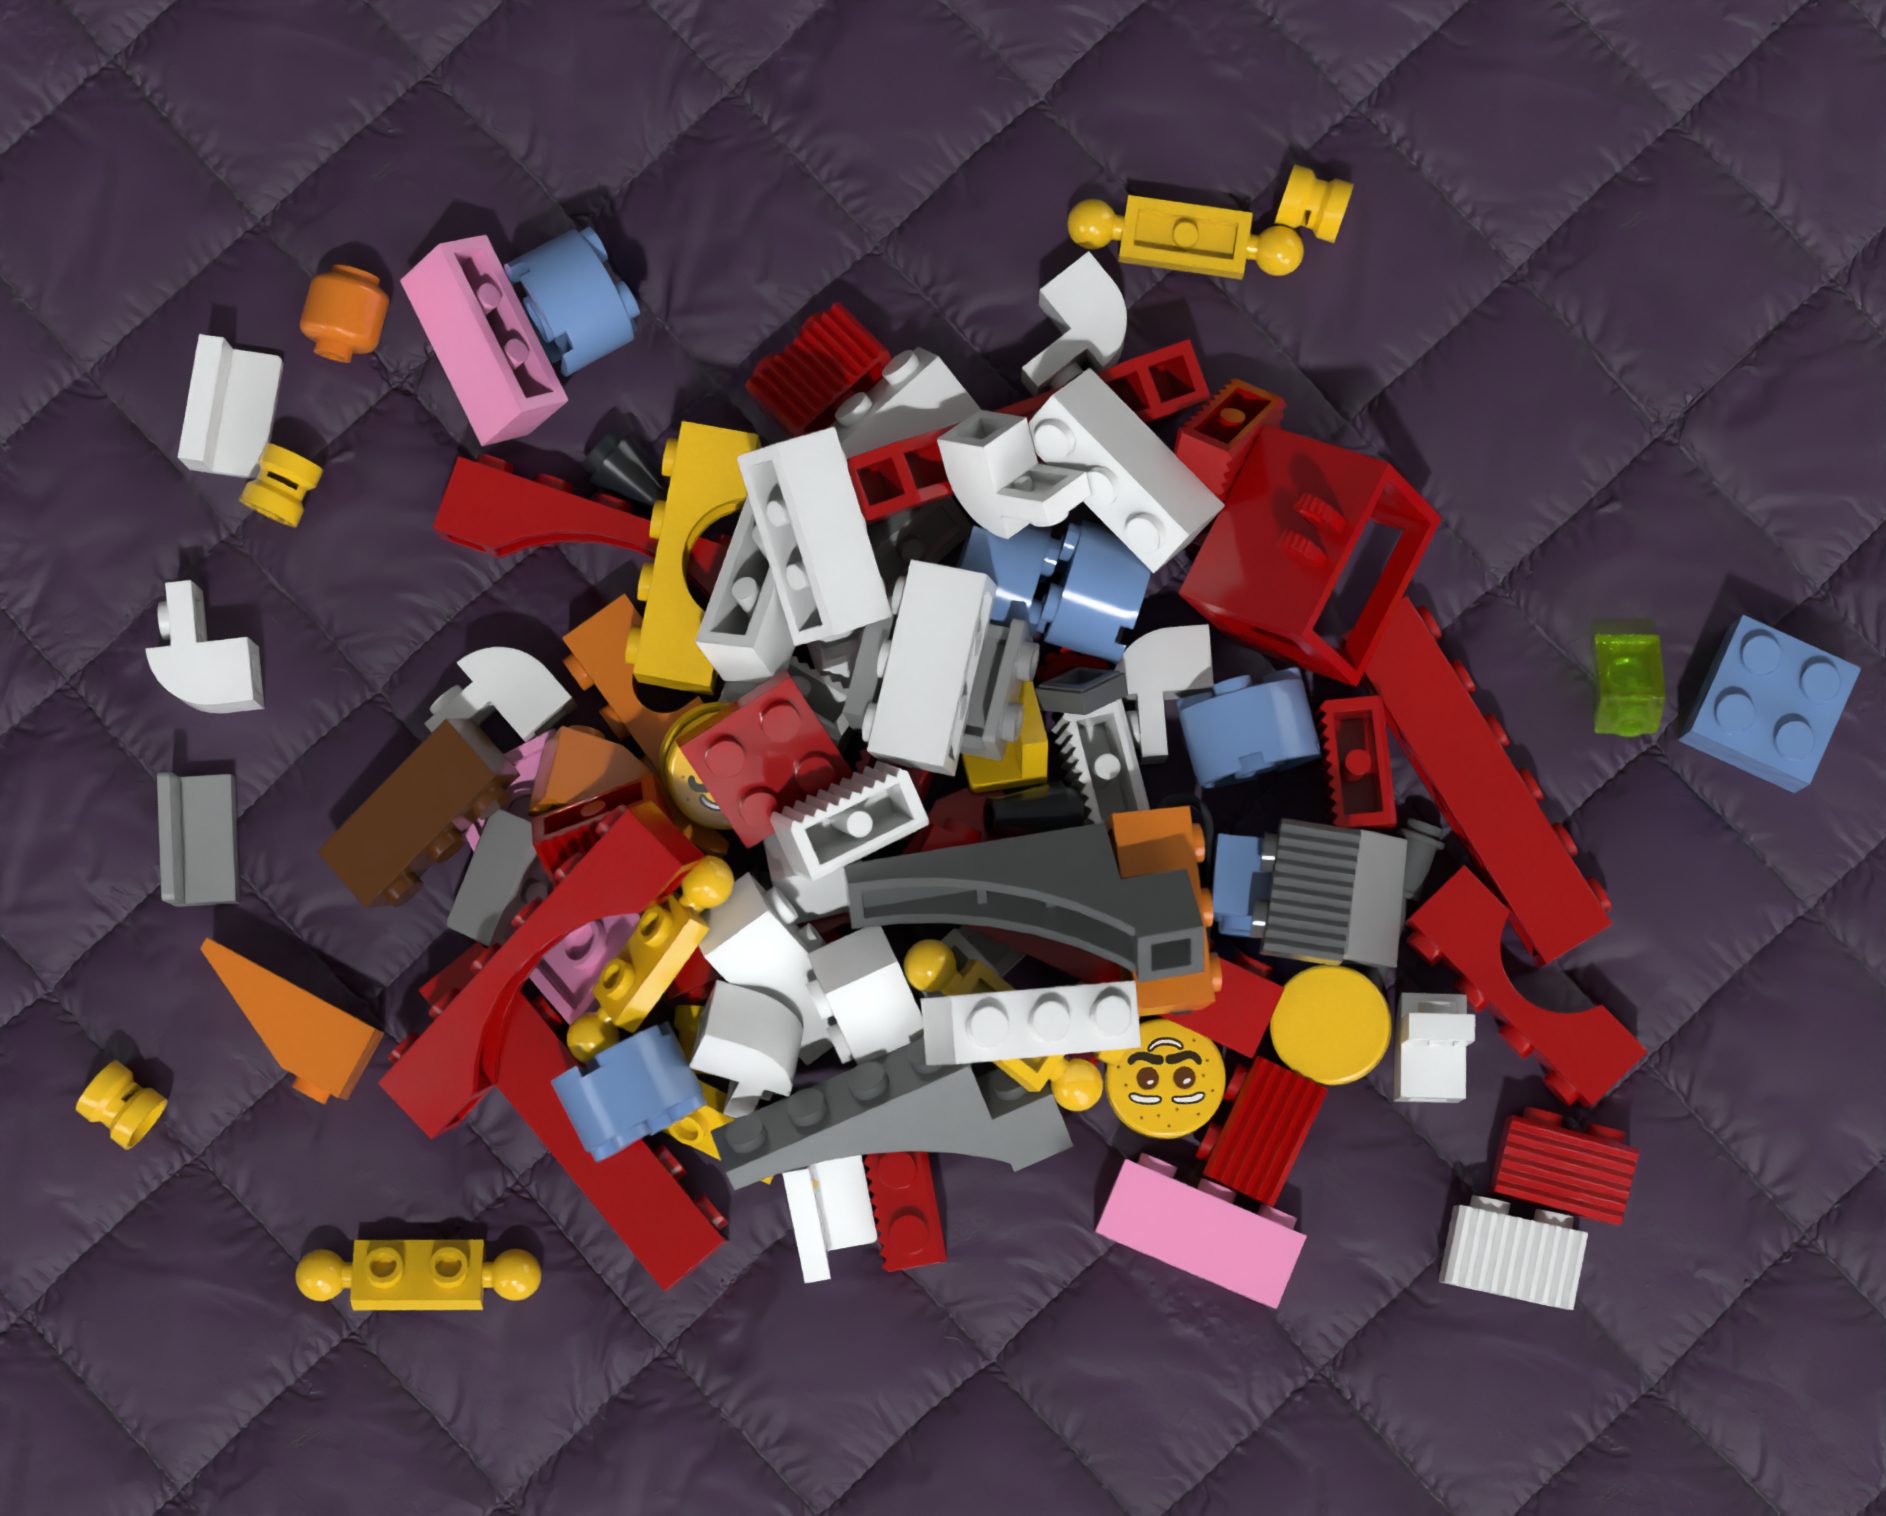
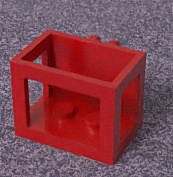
(1287, 542)

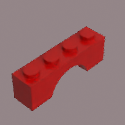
(1578, 1050)

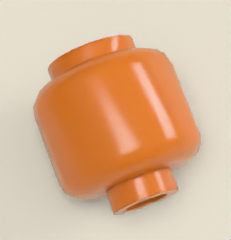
(344, 313)

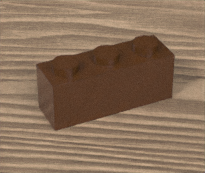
(420, 814)

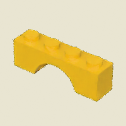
(701, 490)

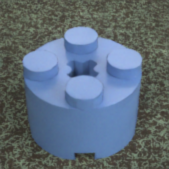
(573, 299)
(1015, 569)
(1095, 594)
(1249, 728)
(630, 1091)

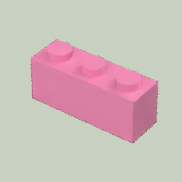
(483, 339)
(1201, 1230)

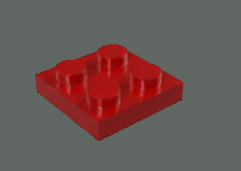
(763, 756)

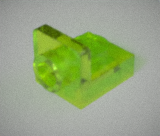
(1628, 684)

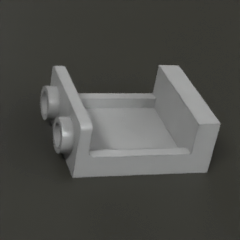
(994, 710)

